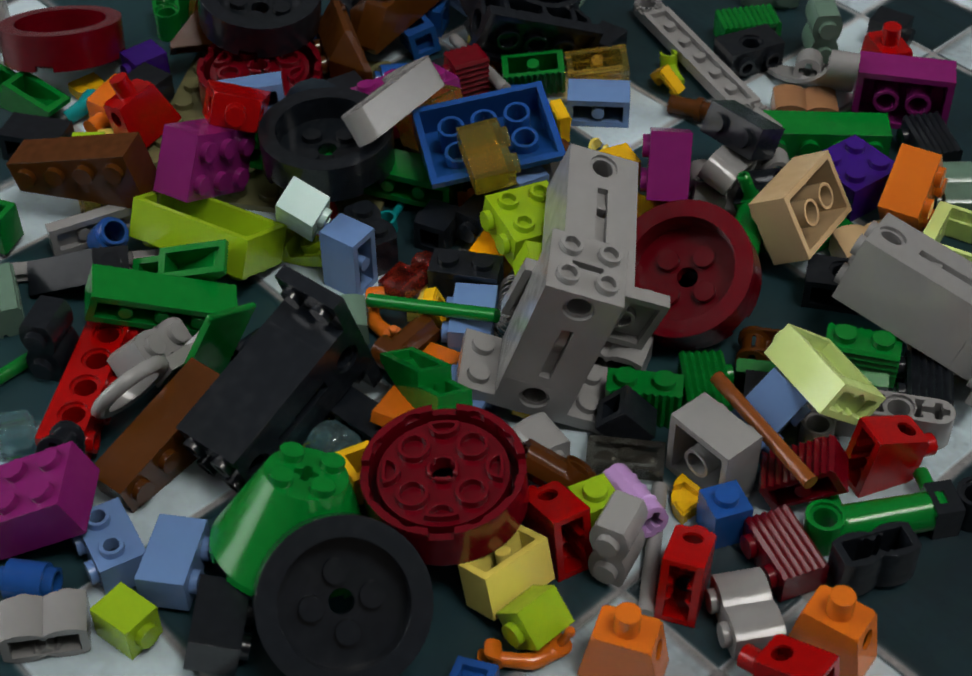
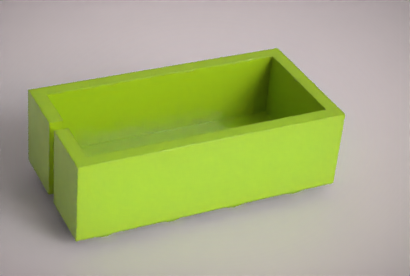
(253, 240)

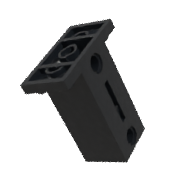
(279, 382)

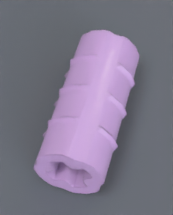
(626, 481)

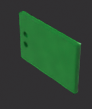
(220, 336)

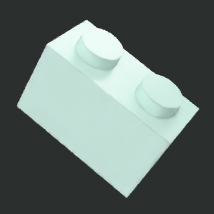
(303, 209)

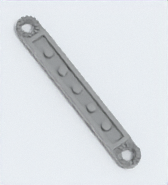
(694, 54)

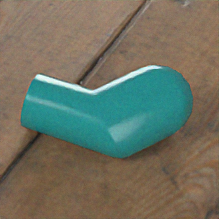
(78, 109)

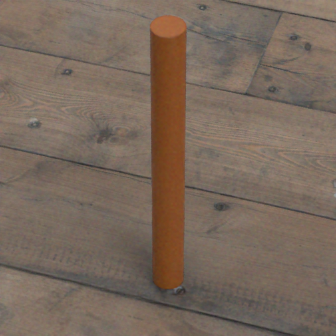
(770, 436)

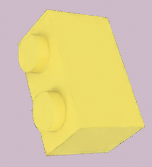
(507, 572)

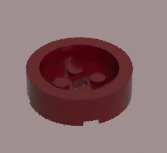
(62, 38)
(294, 66)
(717, 248)
(447, 516)

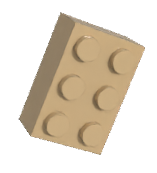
(800, 208)

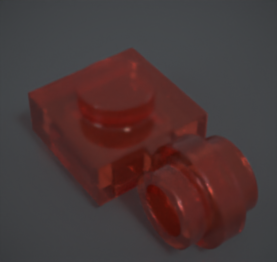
(407, 279)

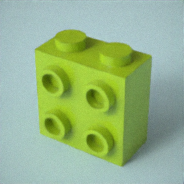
(515, 217)

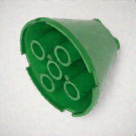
(282, 493)

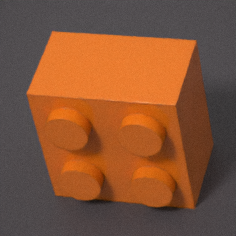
(913, 186)

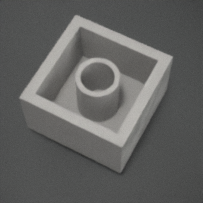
(712, 445)

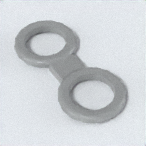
(138, 381)

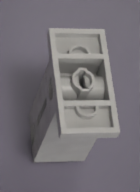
(598, 200)
(912, 291)
(553, 335)

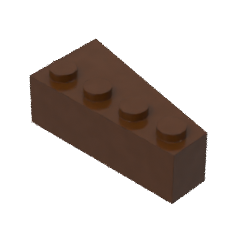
(85, 168)
(151, 447)

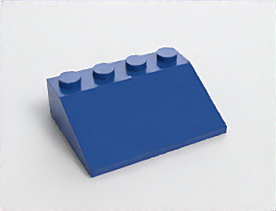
(519, 108)

